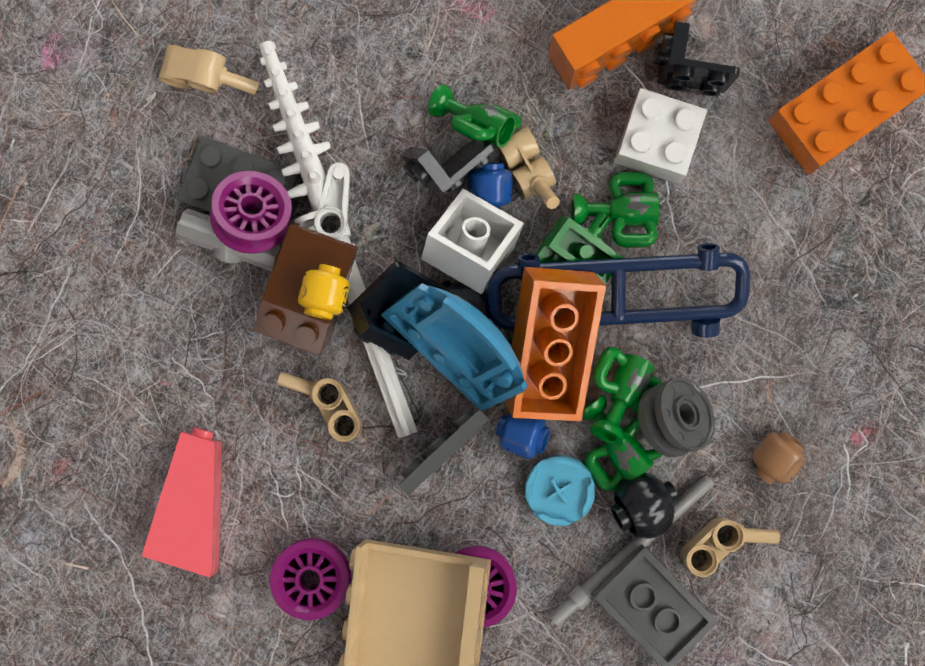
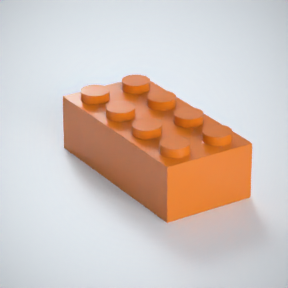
(611, 34)
(849, 102)
(555, 342)

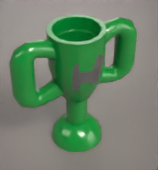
(475, 121)
(627, 209)
(626, 389)
(628, 458)

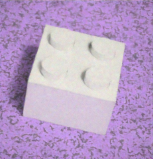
(660, 136)
(471, 240)

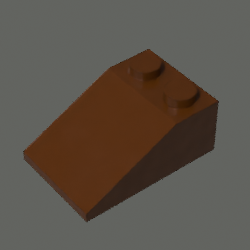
(279, 309)

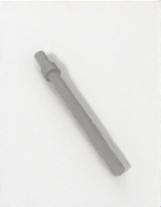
(580, 596)

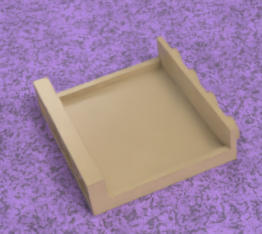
(414, 607)

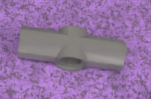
(197, 229)

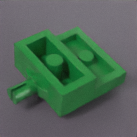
(575, 243)

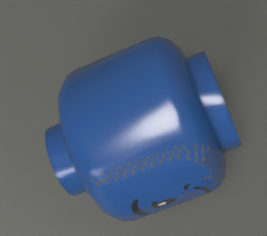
(492, 184)
(523, 436)

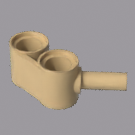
(200, 70)
(529, 172)
(331, 412)
(715, 551)

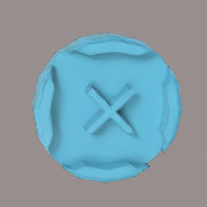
(560, 490)

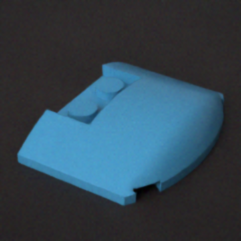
(459, 344)

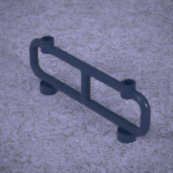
(704, 318)

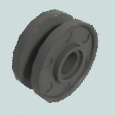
(676, 417)

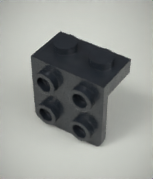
(688, 73)
(449, 176)
(381, 294)

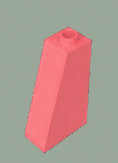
(188, 511)

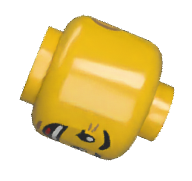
(323, 292)

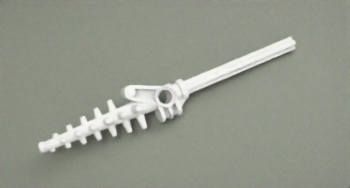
(328, 197)

